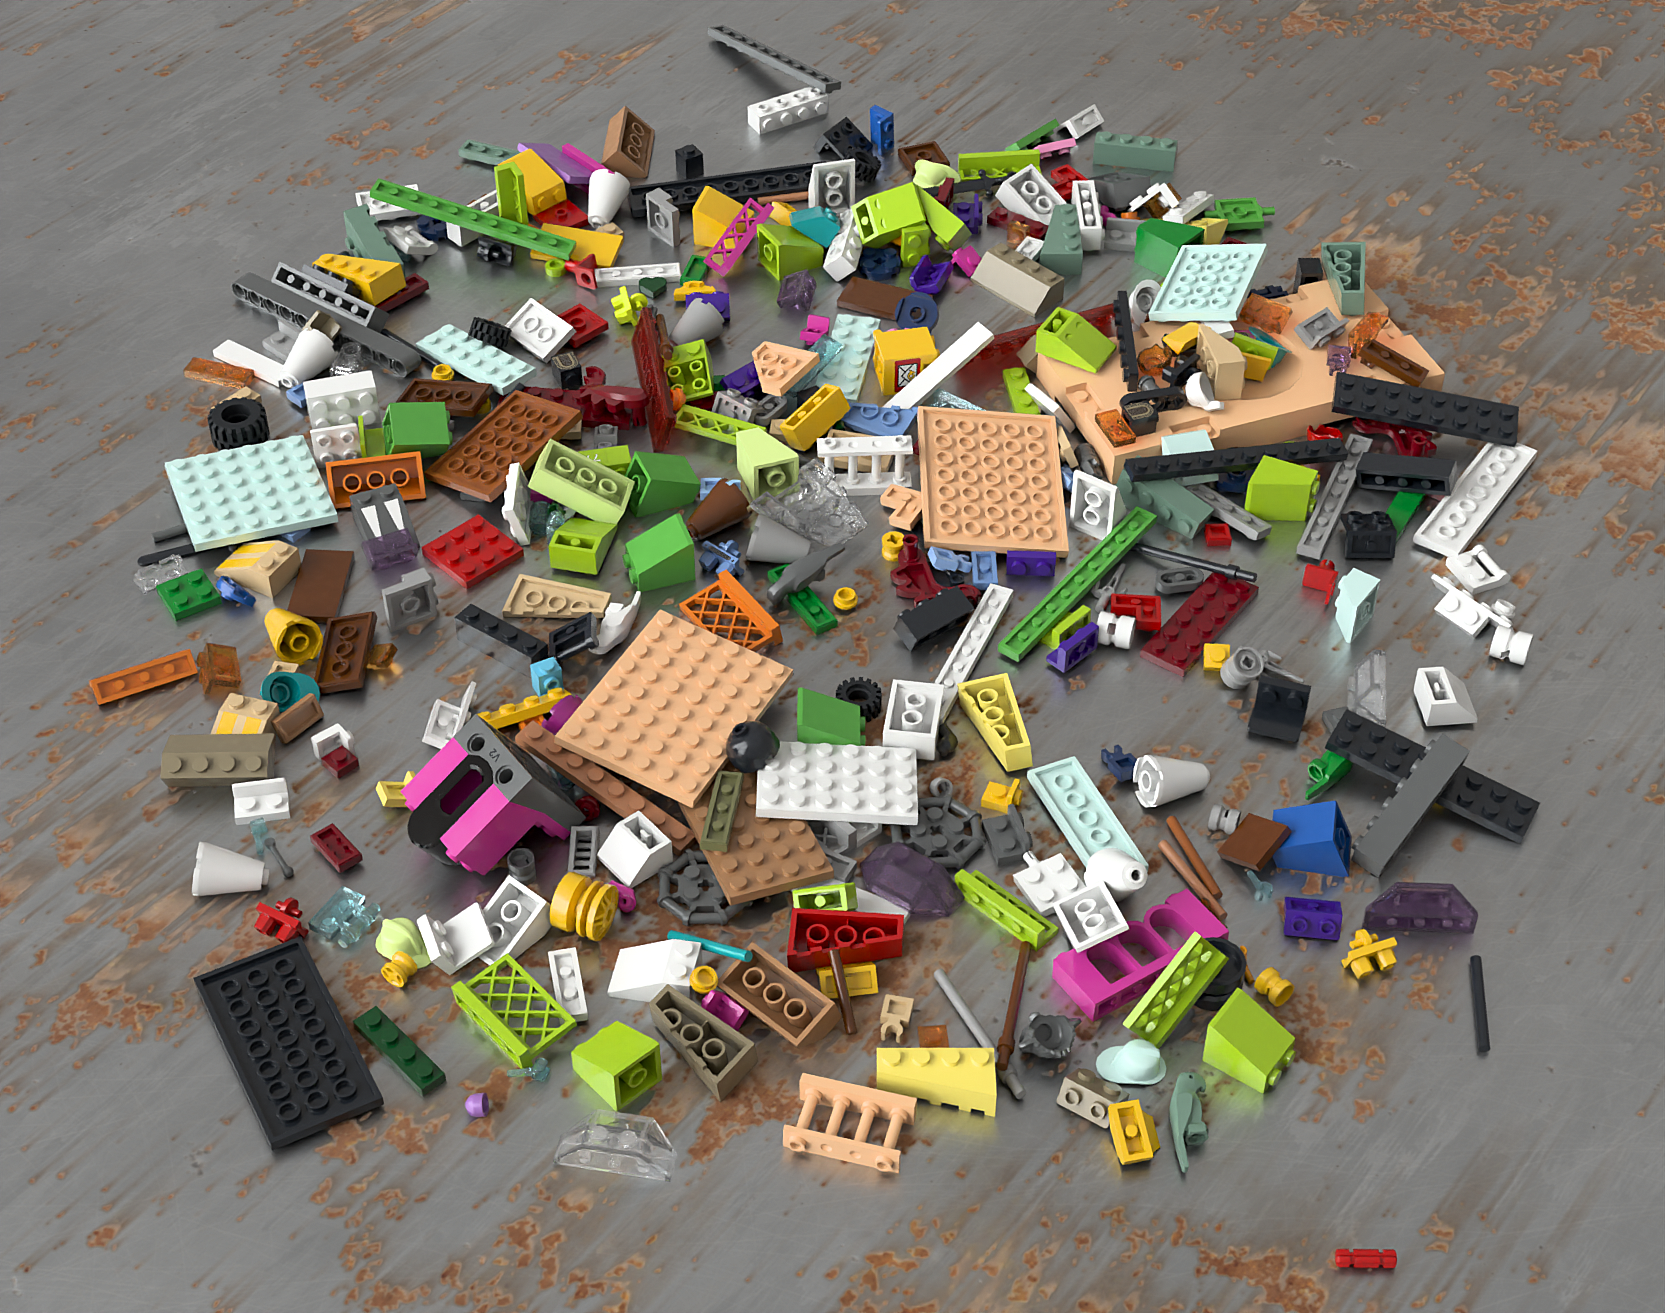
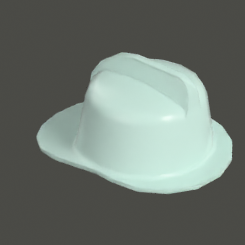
(1132, 1064)

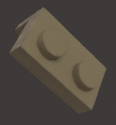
(1090, 1096)

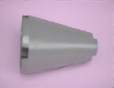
(697, 323)
(776, 543)

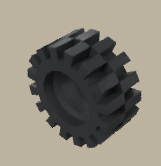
(866, 164)
(490, 332)
(862, 690)

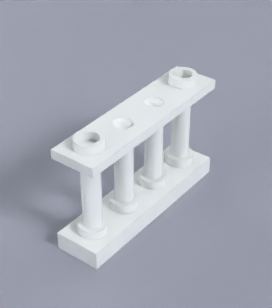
(868, 483)

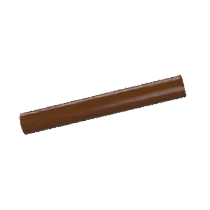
(842, 992)

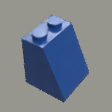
(1317, 839)

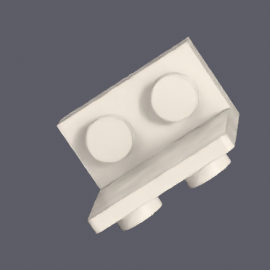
(1165, 197)
(335, 444)
(457, 940)

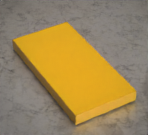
(603, 245)

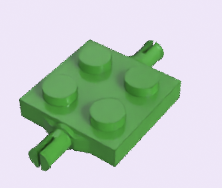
(1240, 212)

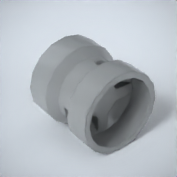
(1224, 819)

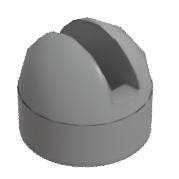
(943, 784)

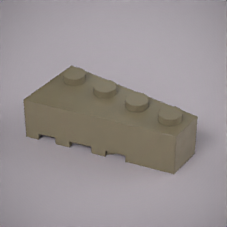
(704, 1041)

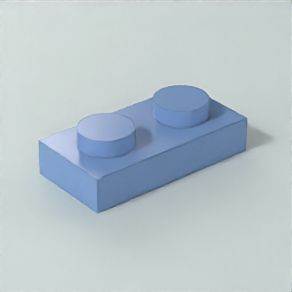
(984, 569)

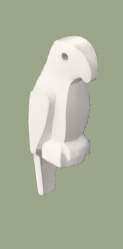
(616, 624)

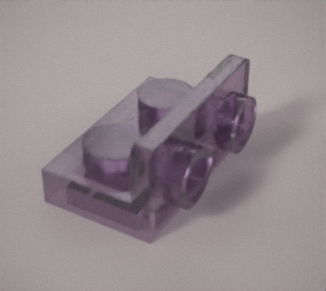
(797, 289)
(390, 549)

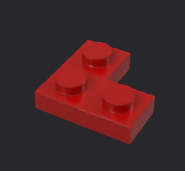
(1065, 176)
(1144, 608)

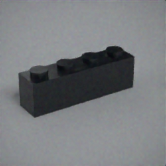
(1406, 474)
(499, 639)

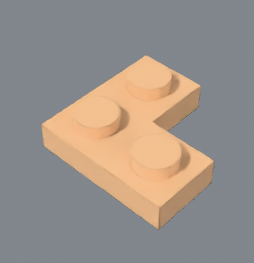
(907, 505)

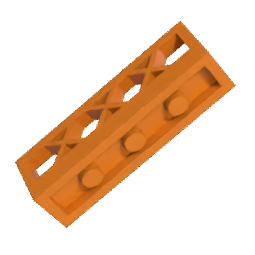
(143, 676)

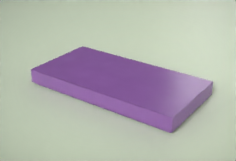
(560, 163)

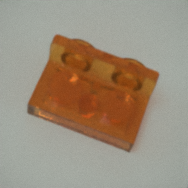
(1265, 313)
(1365, 331)
(218, 667)

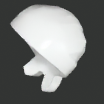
(1200, 393)

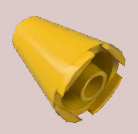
(293, 636)

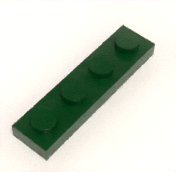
(399, 1050)

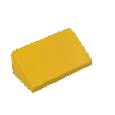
(781, 213)
(1183, 337)

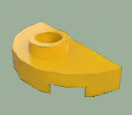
(690, 287)

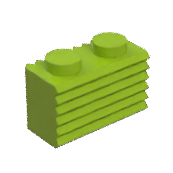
(830, 897)

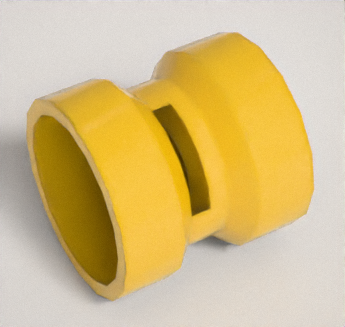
(1274, 986)

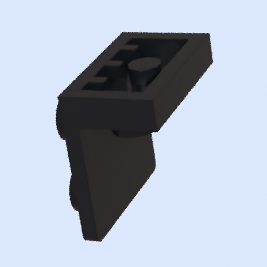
(841, 138)
(1369, 535)
(1279, 708)

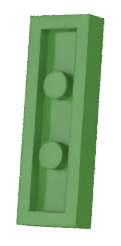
(1034, 137)

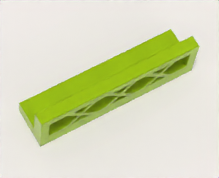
(996, 163)
(511, 193)
(711, 424)
(1005, 909)

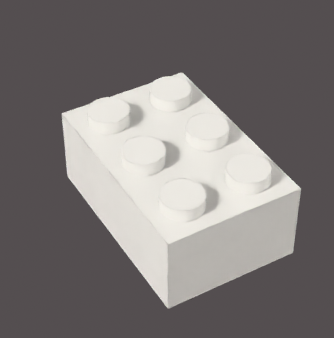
(341, 400)

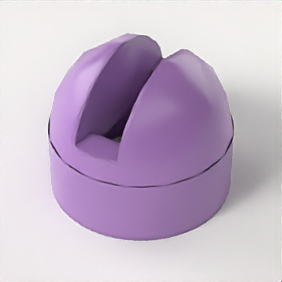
(477, 1105)

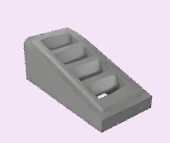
(584, 833)

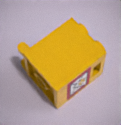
(902, 356)

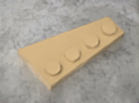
(553, 599)

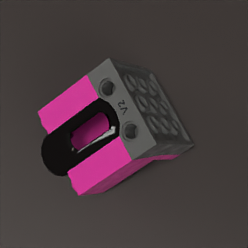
(482, 799)

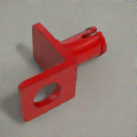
(583, 270)
(1321, 578)

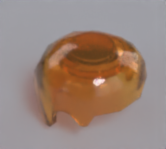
(1154, 359)

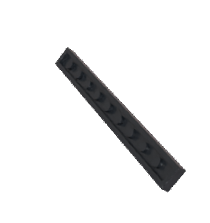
(1233, 459)

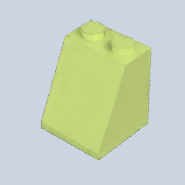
(765, 463)

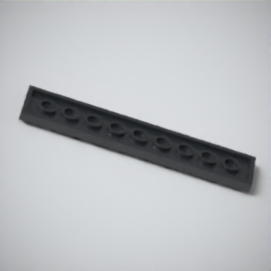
(737, 186)

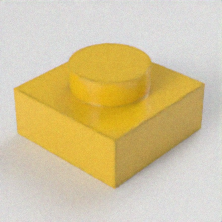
(1214, 656)

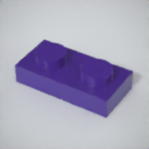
(1031, 563)

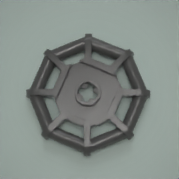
(950, 827)
(704, 906)

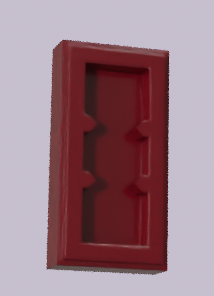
(336, 848)

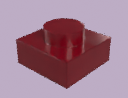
(340, 762)

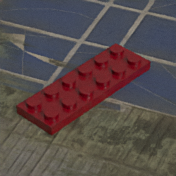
(571, 399)
(1198, 622)

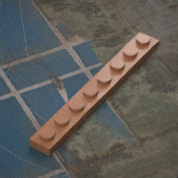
(602, 784)

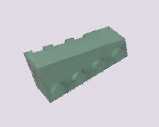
(365, 237)
(1062, 244)
(1345, 272)

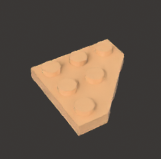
(781, 366)

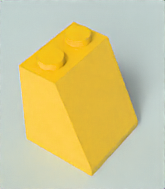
(541, 183)
(713, 216)

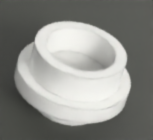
(1503, 608)

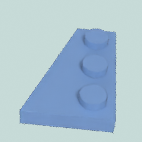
(879, 420)

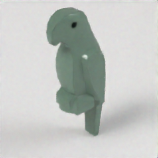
(1186, 1115)

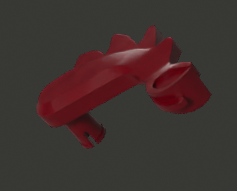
(613, 397)
(1407, 440)
(916, 578)

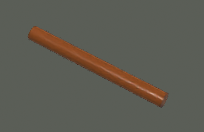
(1194, 857)

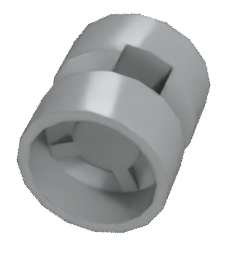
(1242, 667)

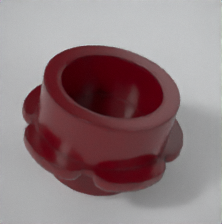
(589, 803)

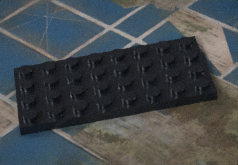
(287, 1043)

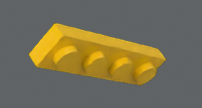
(531, 707)

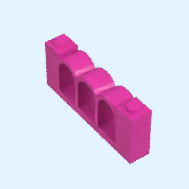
(1099, 997)

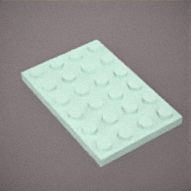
(1208, 283)

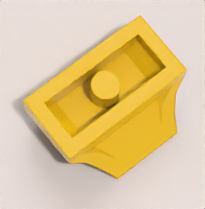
(1132, 1132)

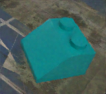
(816, 223)

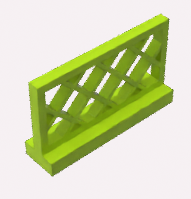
(1176, 990)
(498, 1029)

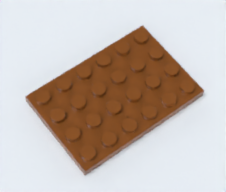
(507, 435)

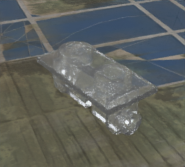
(150, 576)

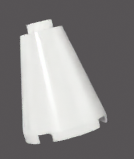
(605, 196)
(308, 357)
(1167, 779)
(226, 871)
(1118, 871)

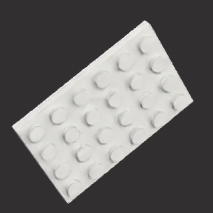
(839, 784)

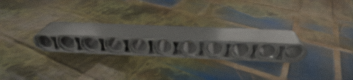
(298, 311)

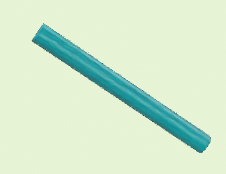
(714, 947)

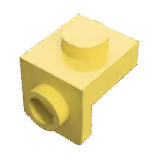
(390, 791)

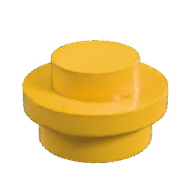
(443, 372)
(845, 598)
(703, 979)

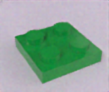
(188, 594)

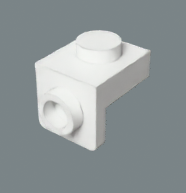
(331, 739)

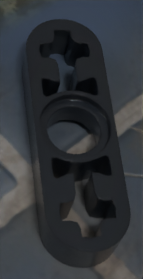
(1166, 397)

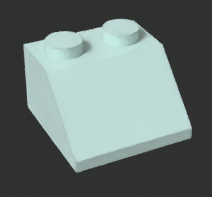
(1186, 443)
(1356, 602)

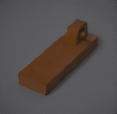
(1392, 362)

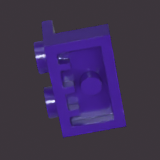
(970, 214)
(743, 380)
(1075, 648)
(1312, 918)

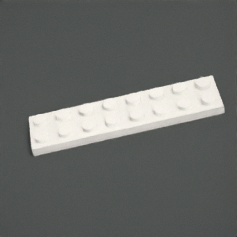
(1474, 498)

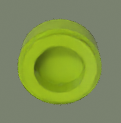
(555, 267)

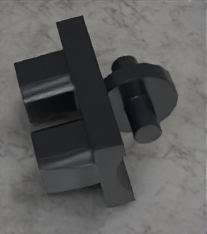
(496, 250)
(1182, 371)

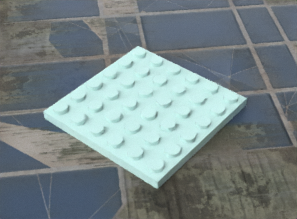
(250, 492)

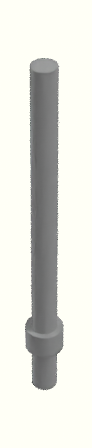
(1007, 1077)

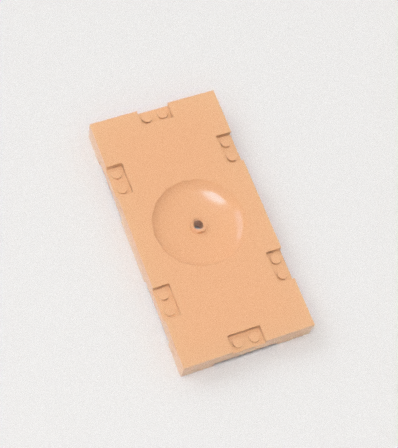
(1269, 411)

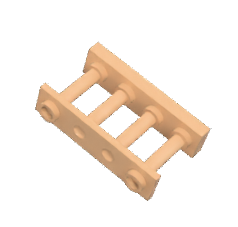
(857, 1099)

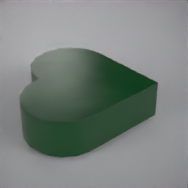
(652, 287)

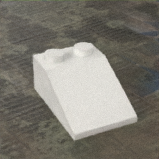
(833, 185)
(1029, 195)
(1095, 505)
(914, 717)
(1090, 916)
(515, 920)
(649, 967)

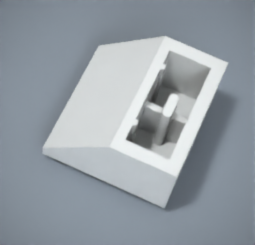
(1443, 697)
(635, 850)

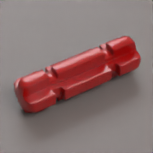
(1366, 1258)

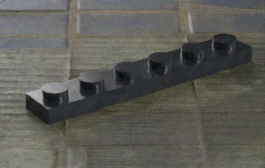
(1126, 344)

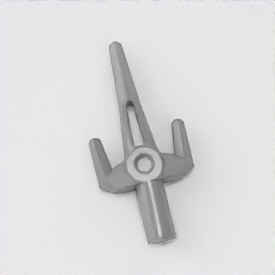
(1105, 593)
(1272, 666)

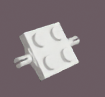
(1047, 882)

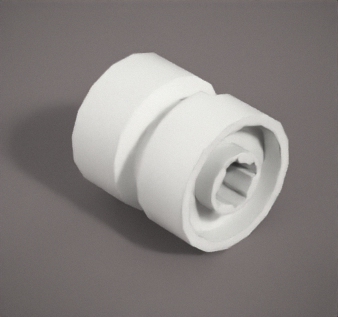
(1123, 633)
(1511, 645)

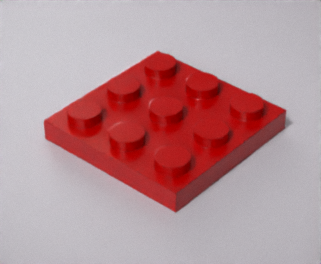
(472, 551)

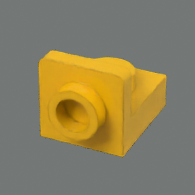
(1000, 796)

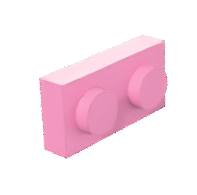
(1061, 147)

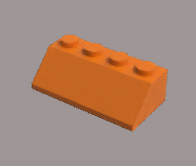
(369, 473)

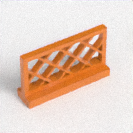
(744, 603)

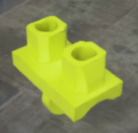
(626, 306)

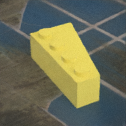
(996, 716)
(940, 1075)

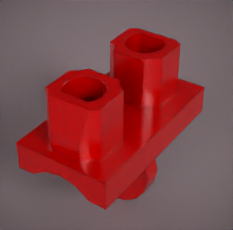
(270, 917)

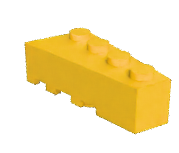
(373, 277)

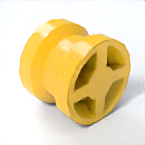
(892, 545)
(399, 969)

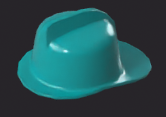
(1266, 338)
(287, 688)

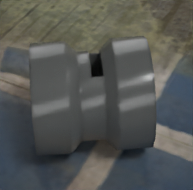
(521, 866)

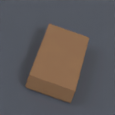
(297, 718)

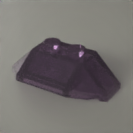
(910, 880)
(1421, 909)

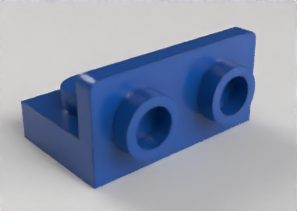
(882, 129)

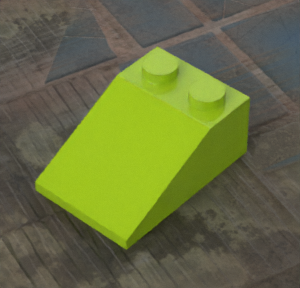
(949, 230)

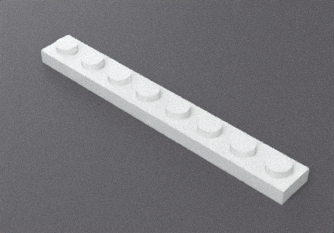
(972, 643)

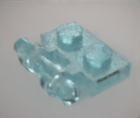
(338, 911)

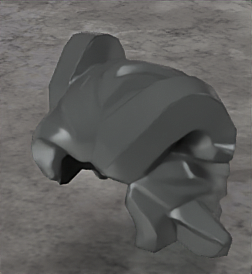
(1048, 1035)

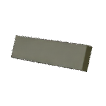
(722, 811)

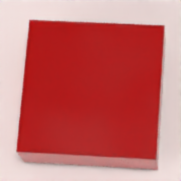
(1217, 534)

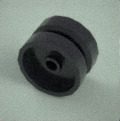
(1227, 979)

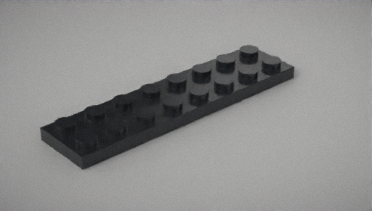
(1425, 409)
(1467, 793)

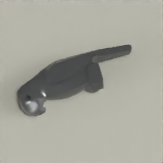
(802, 573)

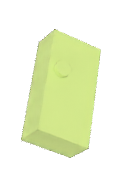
(581, 483)

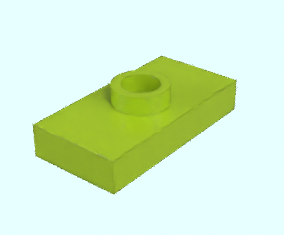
(1254, 347)

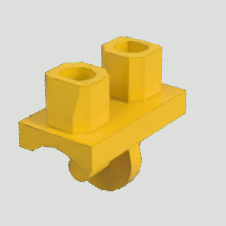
(1360, 958)

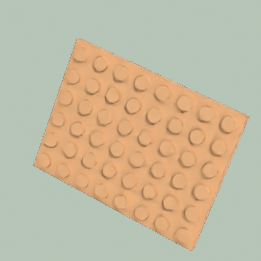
(991, 481)
(672, 706)

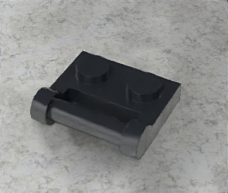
(573, 638)

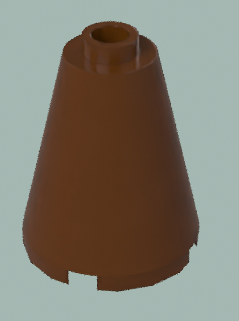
(719, 510)

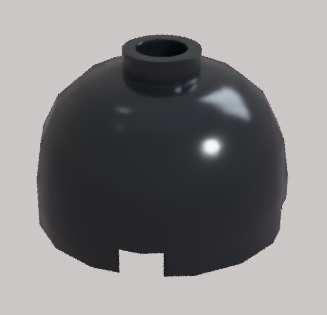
(751, 745)

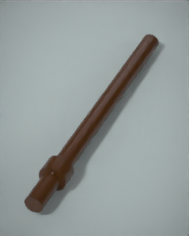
(666, 347)
(1006, 1042)

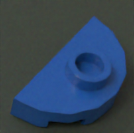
(232, 591)

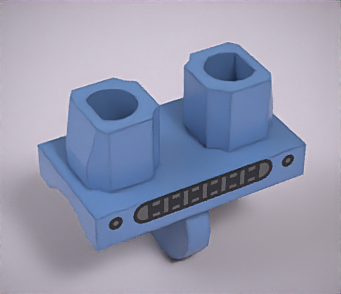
(725, 555)

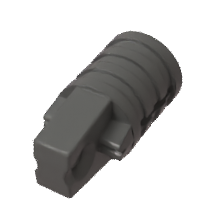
(1088, 460)

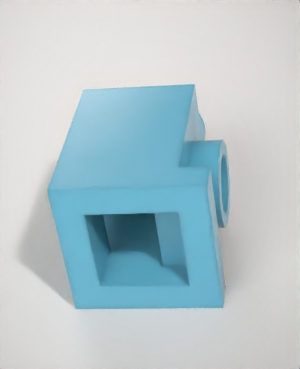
(546, 676)

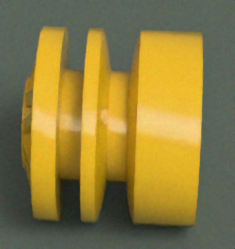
(584, 906)

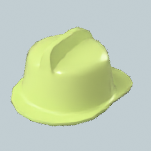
(933, 174)
(402, 936)

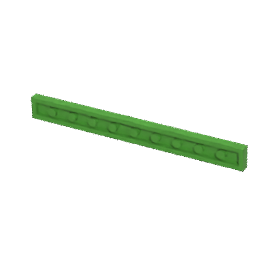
(473, 219)
(1076, 584)

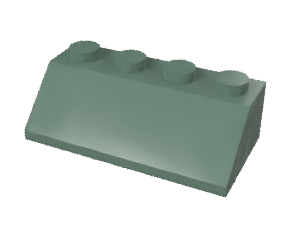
(1135, 151)

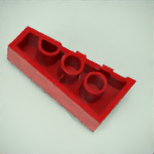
(855, 934)

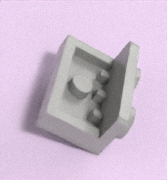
(1320, 328)

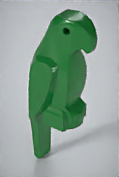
(1327, 772)

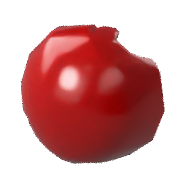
(1323, 433)

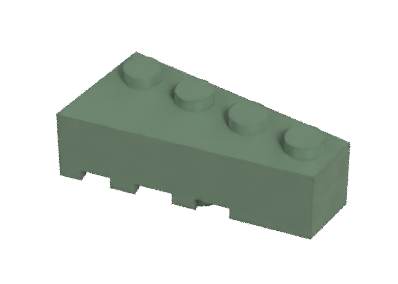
(1169, 501)

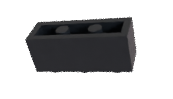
(933, 617)

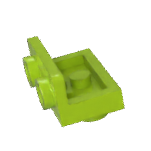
(914, 244)

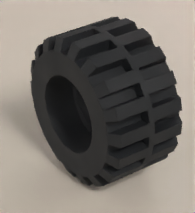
(238, 423)

